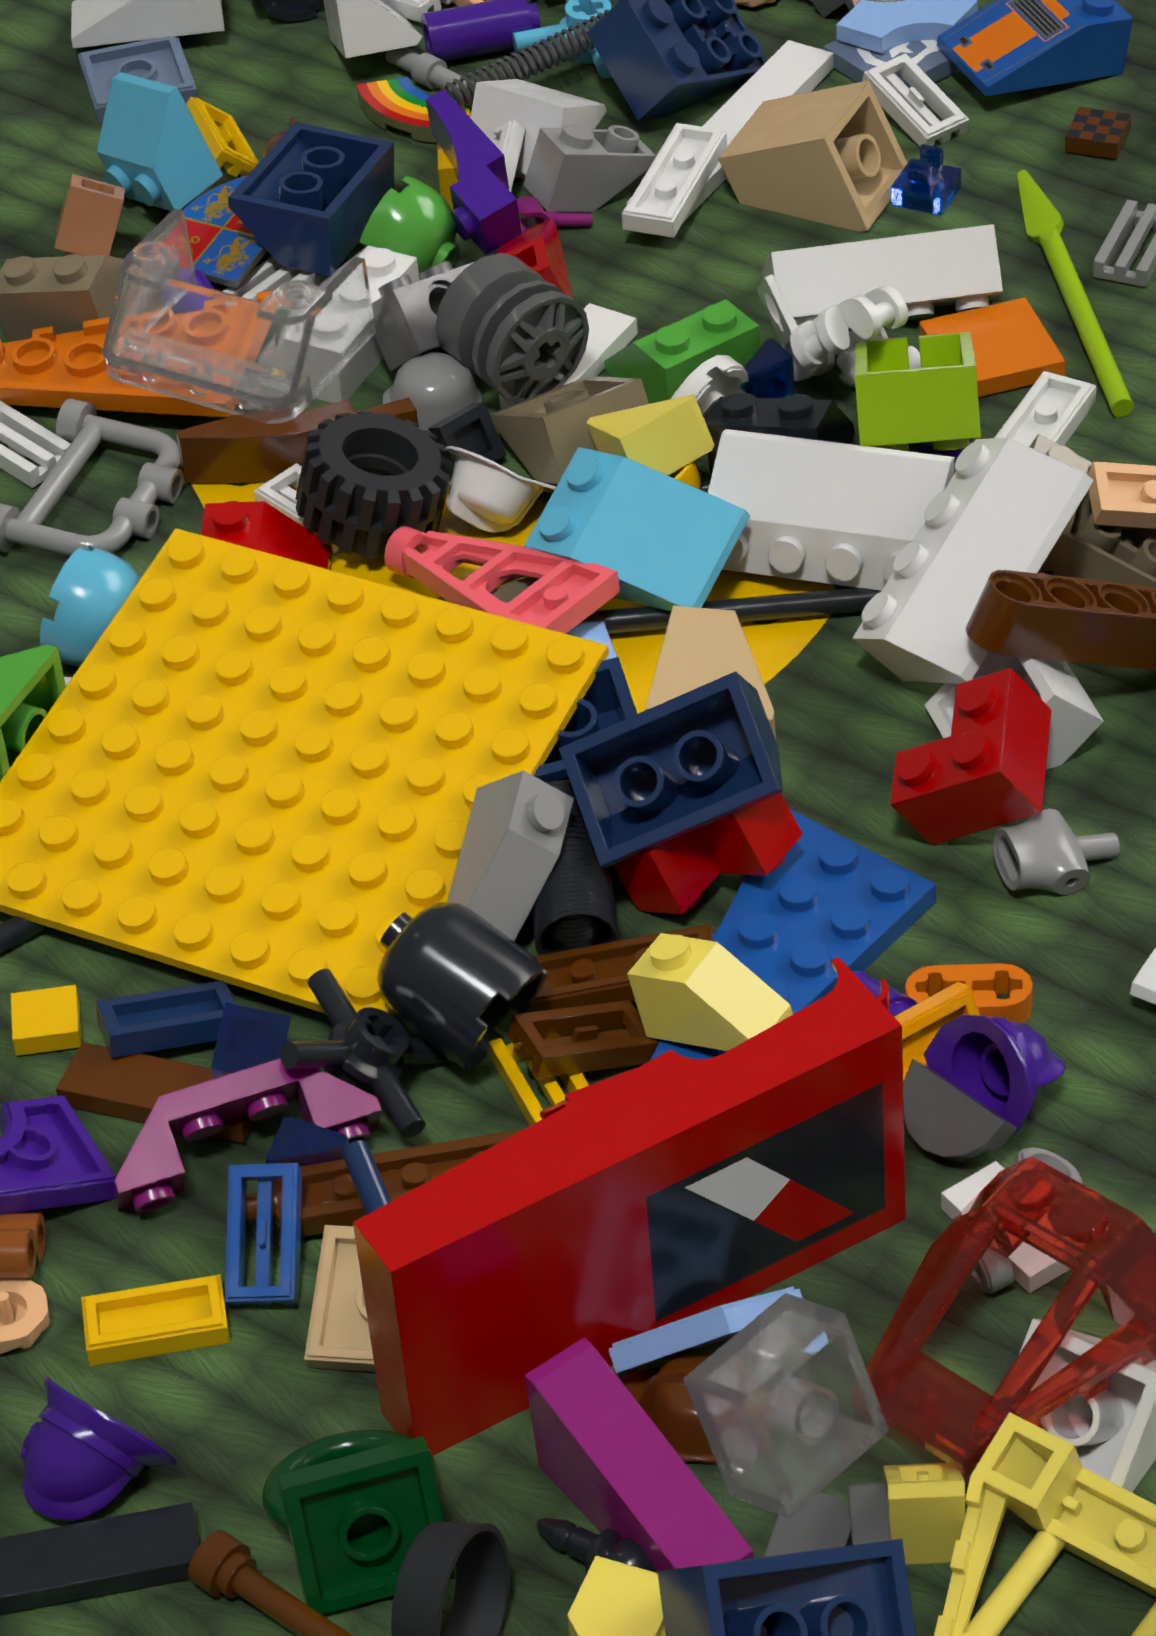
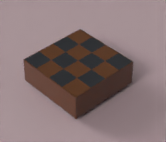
(1097, 133)

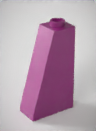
(621, 1466)

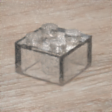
(786, 1404)

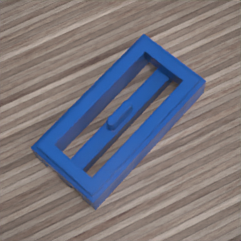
(263, 1292)

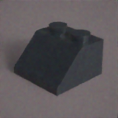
(790, 417)

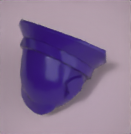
(995, 1063)
(81, 1457)

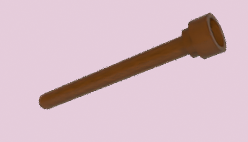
(225, 1567)

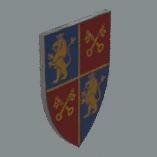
(219, 239)

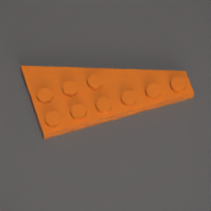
(72, 365)

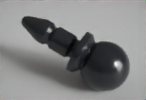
(586, 1544)

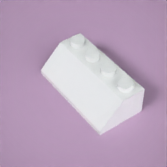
(925, 268)
(824, 505)
(993, 515)

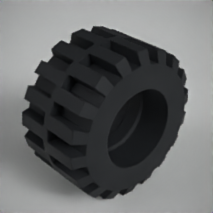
(369, 479)

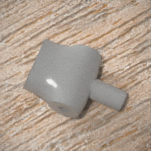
(1048, 854)

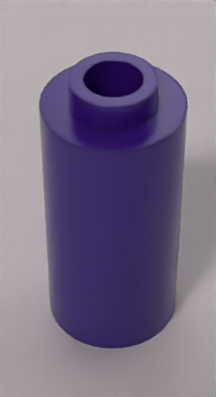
(477, 28)

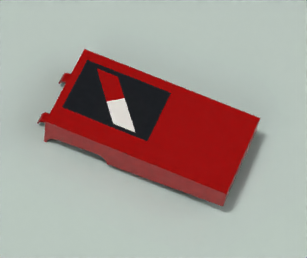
(635, 1210)

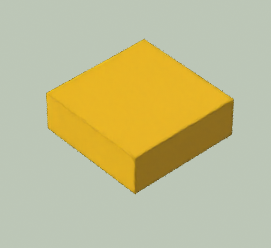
(45, 1020)

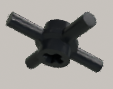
(365, 1051)

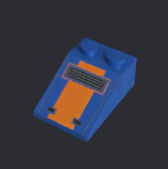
(1039, 43)

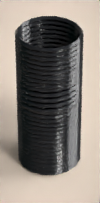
(578, 896)

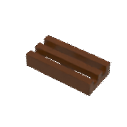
(582, 1038)

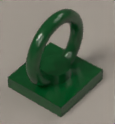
(353, 1512)

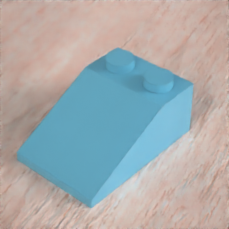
(643, 524)

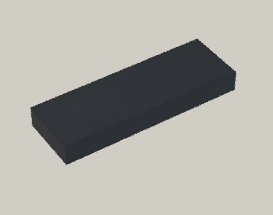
(96, 1557)

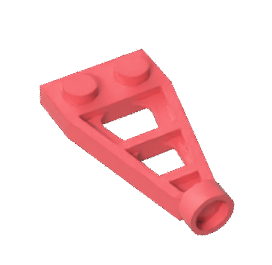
(556, 601)

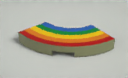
(399, 106)

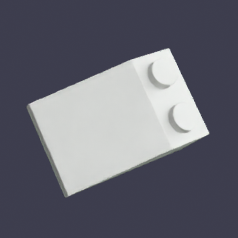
(137, 20)

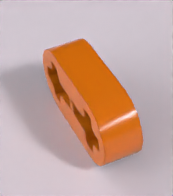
(986, 983)

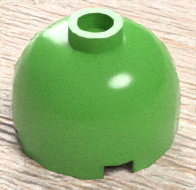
(414, 225)

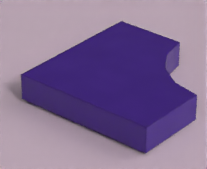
(48, 1158)

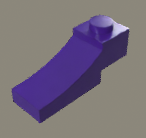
(481, 197)

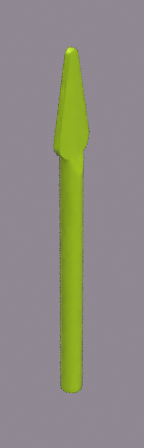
(1044, 227)

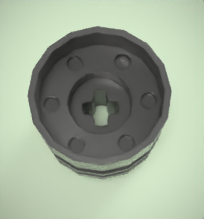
(512, 327)

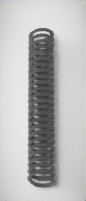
(531, 63)

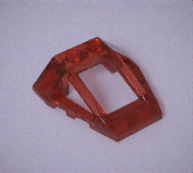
(1068, 1223)

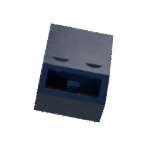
(675, 52)

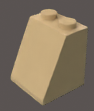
(817, 157)
(701, 649)

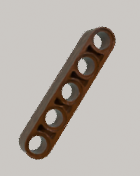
(1066, 619)

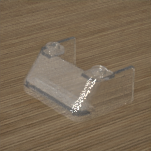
(226, 348)

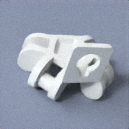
(818, 340)

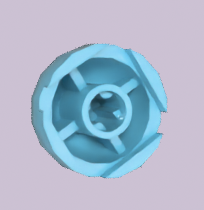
(89, 596)

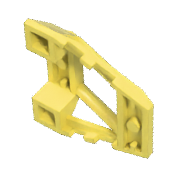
(1068, 1507)

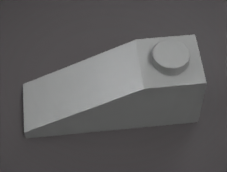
(510, 849)

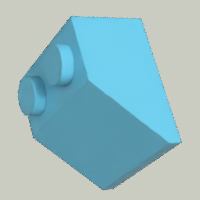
(153, 144)

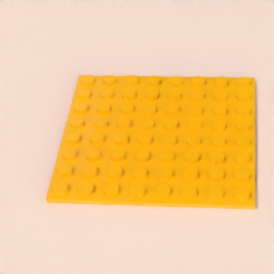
(273, 766)

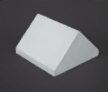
(367, 27)
(531, 107)

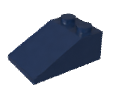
(793, 1594)

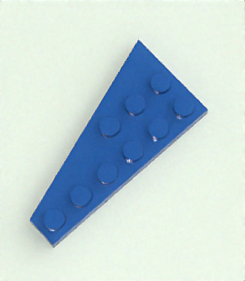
(816, 907)

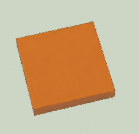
(1007, 344)

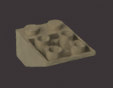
(1097, 550)

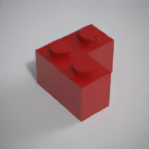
(987, 767)
(679, 871)

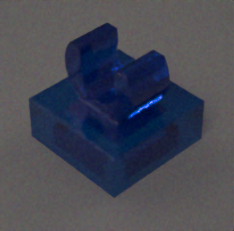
(926, 183)
(249, 1038)

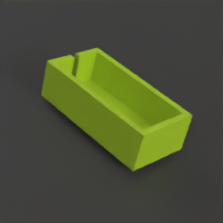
(921, 403)

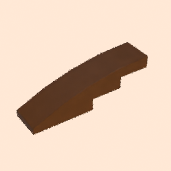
(255, 451)

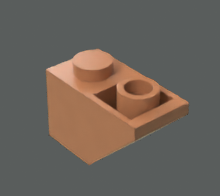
(89, 217)

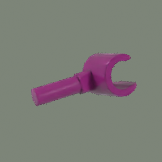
(531, 208)

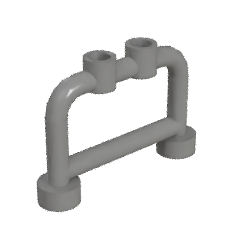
(133, 516)

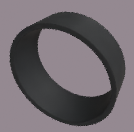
(480, 1584)

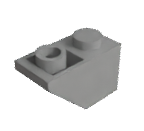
(583, 166)

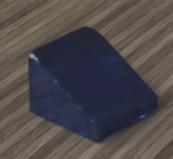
(770, 372)
(305, 1143)

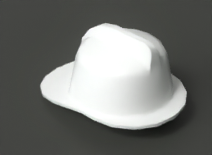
(489, 493)

